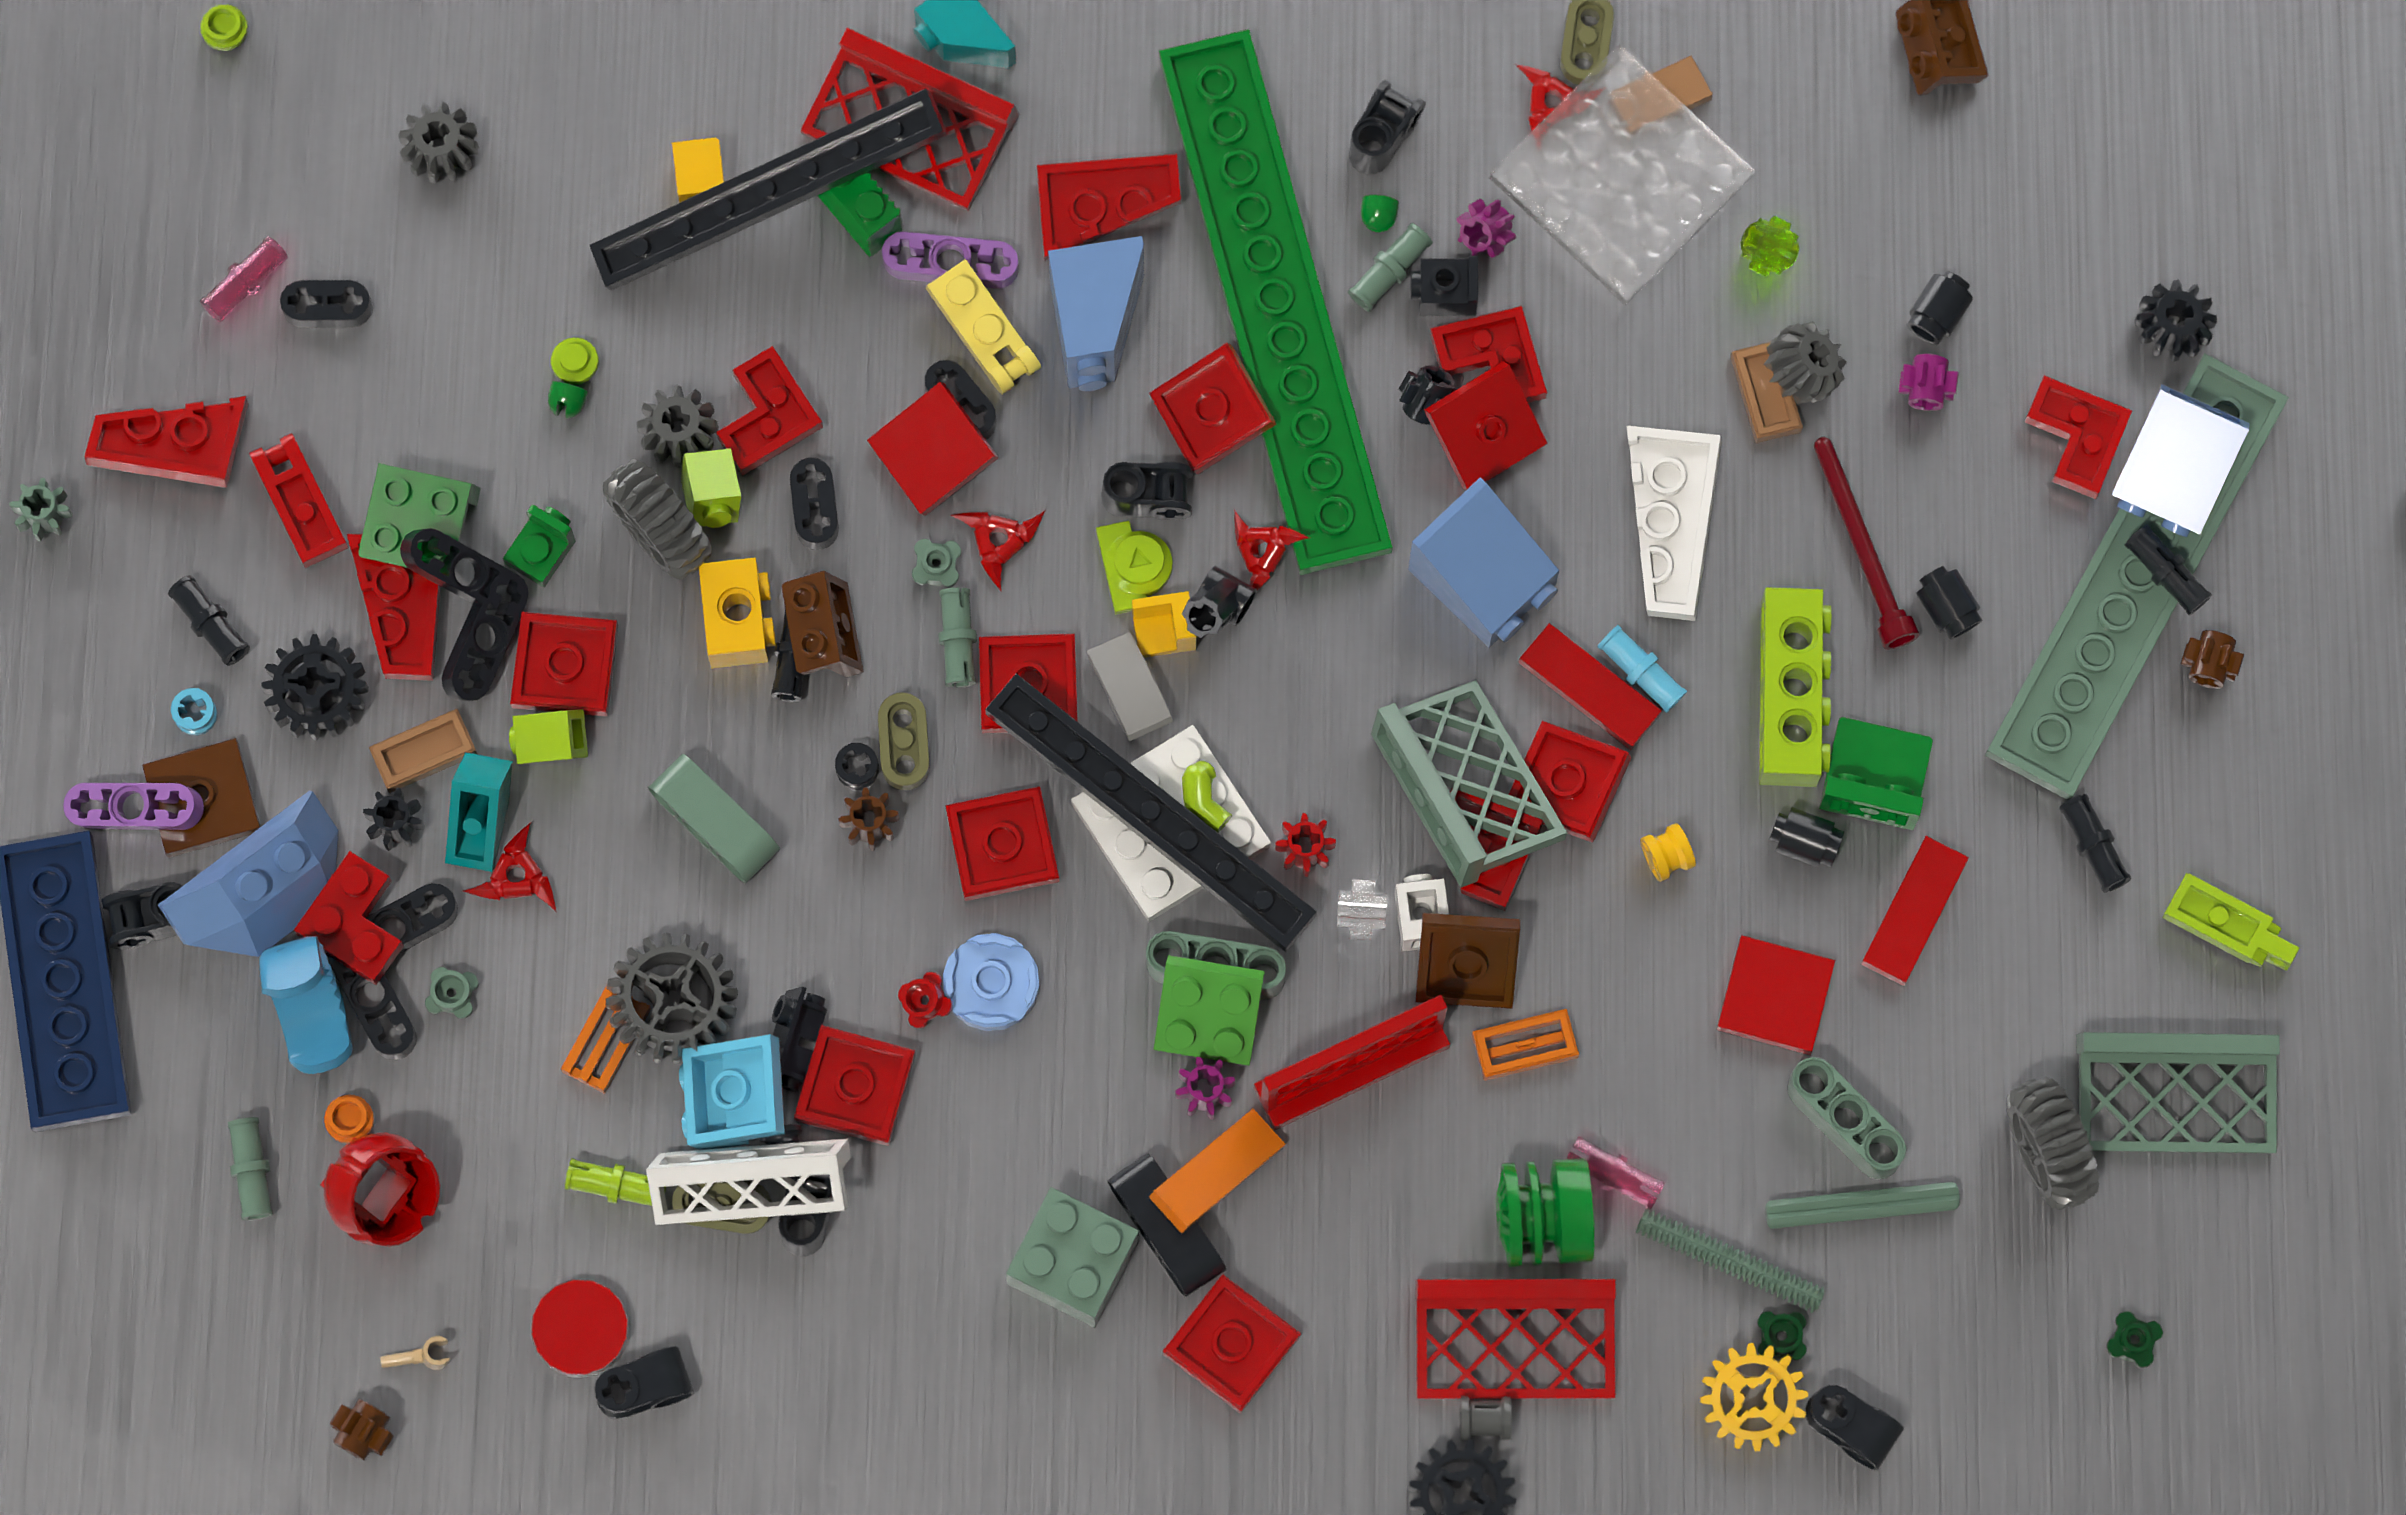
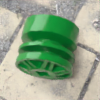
(1546, 1212)

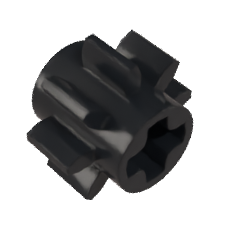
(1424, 390)
(401, 829)

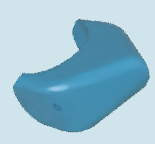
(307, 1004)

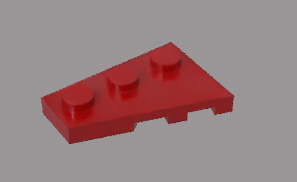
(1102, 196)
(172, 444)
(401, 615)

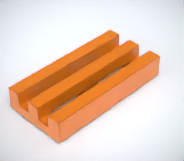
(1528, 1063)
(585, 1075)

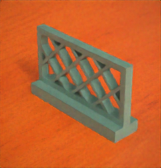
(1428, 787)
(2180, 1049)

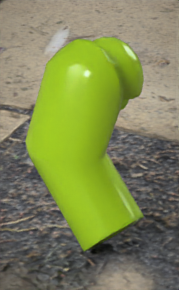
(1198, 795)

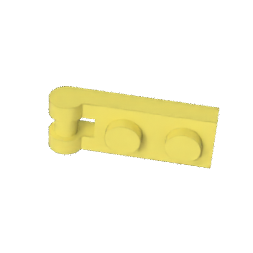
(982, 325)

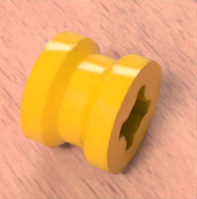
(1668, 852)

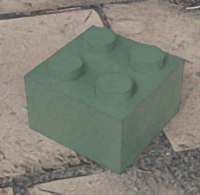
(1072, 1257)

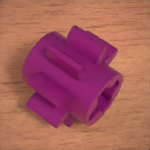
(1486, 228)
(1928, 382)
(1196, 1097)

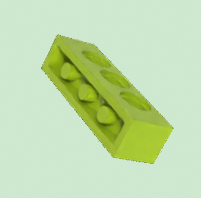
(1780, 759)

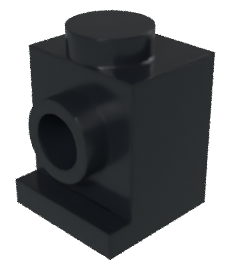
(1453, 300)

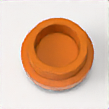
(348, 1118)

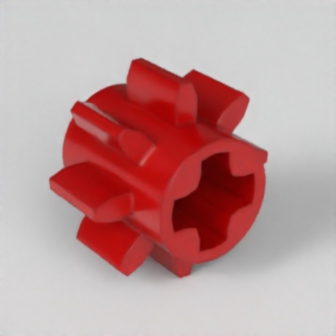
(1294, 850)

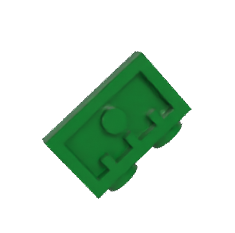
(408, 502)
(1876, 773)

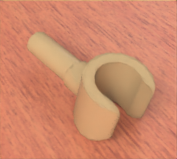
(418, 1356)

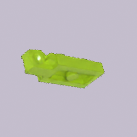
(2229, 924)

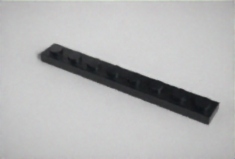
(768, 189)
(1151, 812)

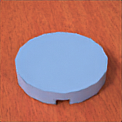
(991, 982)

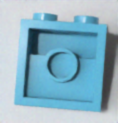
(732, 1092)

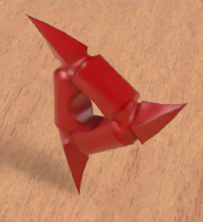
(1543, 86)
(1248, 542)
(994, 555)
(516, 857)

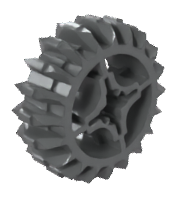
(657, 519)
(653, 986)
(2052, 1143)

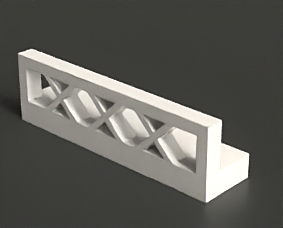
(749, 1163)

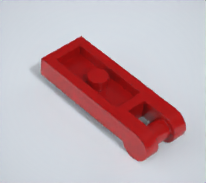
(299, 502)

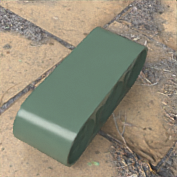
(714, 818)
(1203, 947)
(1841, 1094)

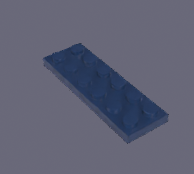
(62, 982)

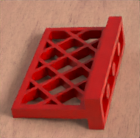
(913, 76)
(1354, 1063)
(1515, 1294)

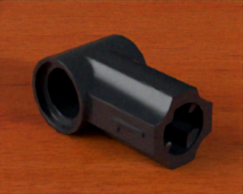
(1218, 602)

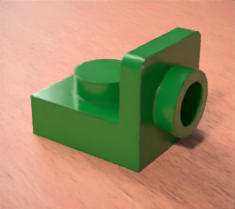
(541, 545)

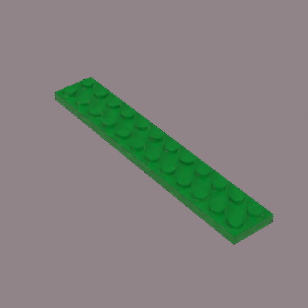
(1275, 301)

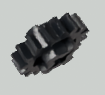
(295, 686)
(1441, 1480)

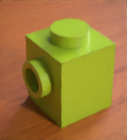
(711, 487)
(548, 736)

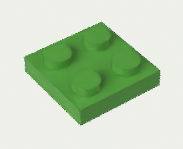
(1208, 1010)

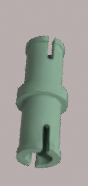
(1390, 267)
(957, 637)
(250, 1168)

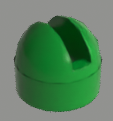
(1379, 212)
(566, 395)

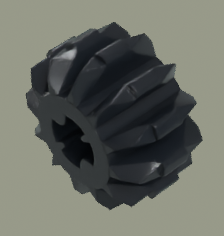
(2178, 303)

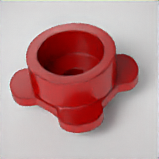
(911, 998)

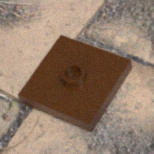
(223, 784)
(1468, 960)

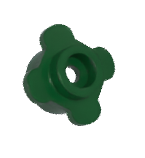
(1791, 1325)
(2121, 1345)

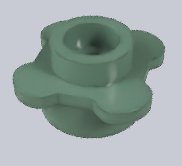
(936, 576)
(444, 980)

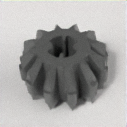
(434, 125)
(1805, 363)
(660, 420)

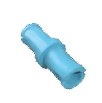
(1642, 668)

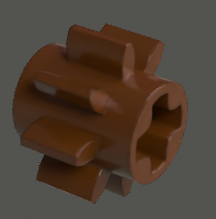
(2212, 659)
(855, 819)
(361, 1429)

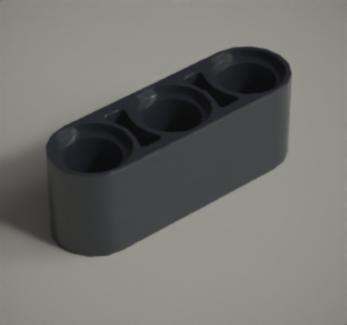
(1185, 1256)

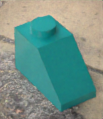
(963, 33)
(477, 811)

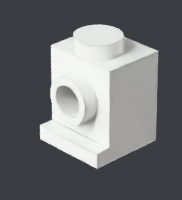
(1416, 892)

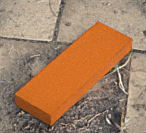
(1217, 1170)

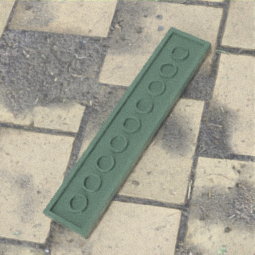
(2118, 613)

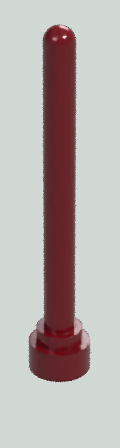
(1895, 626)

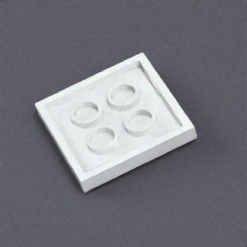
(1144, 871)

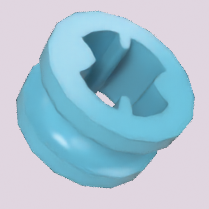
(187, 724)

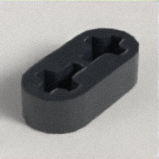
(326, 293)
(967, 390)
(803, 504)

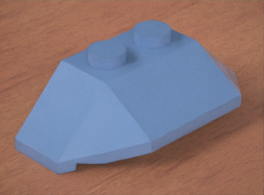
(260, 885)

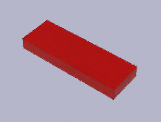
(1589, 686)
(1915, 910)

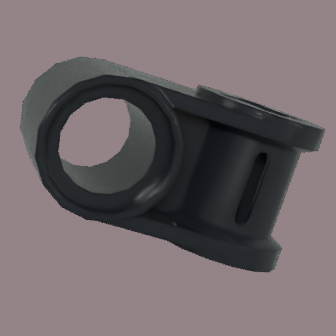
(1387, 121)
(1151, 488)
(137, 917)
(820, 1188)
(654, 1381)
(1861, 1430)

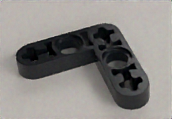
(482, 595)
(430, 927)

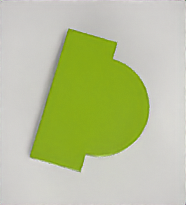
(1134, 563)

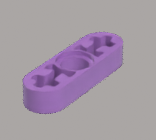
(938, 243)
(115, 796)

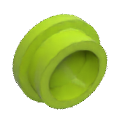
(224, 27)
(574, 361)

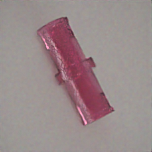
(243, 279)
(1617, 1173)

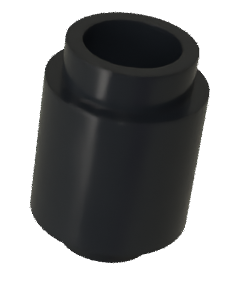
(1939, 307)
(1949, 602)
(1806, 837)

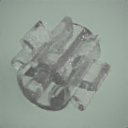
(1361, 909)

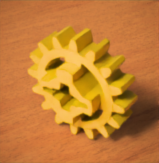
(1771, 1412)

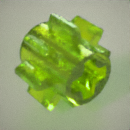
(1769, 246)

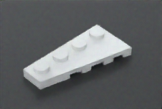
(1674, 502)

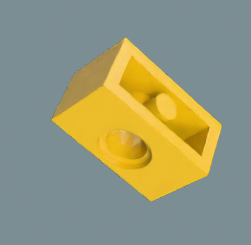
(721, 588)

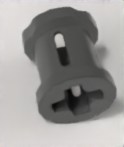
(1485, 1418)

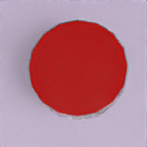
(580, 1328)

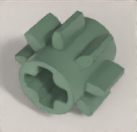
(32, 500)

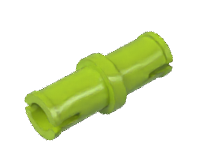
(608, 1182)

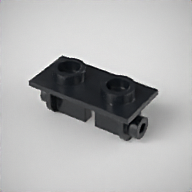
(796, 1020)

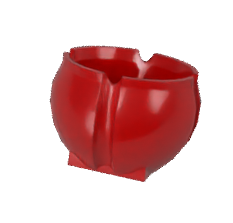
(398, 1199)

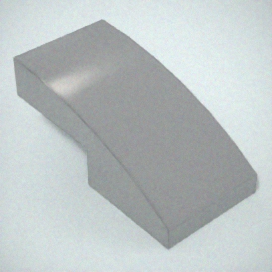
(1129, 686)

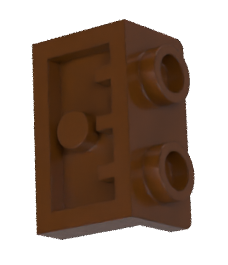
(1940, 43)
(822, 624)

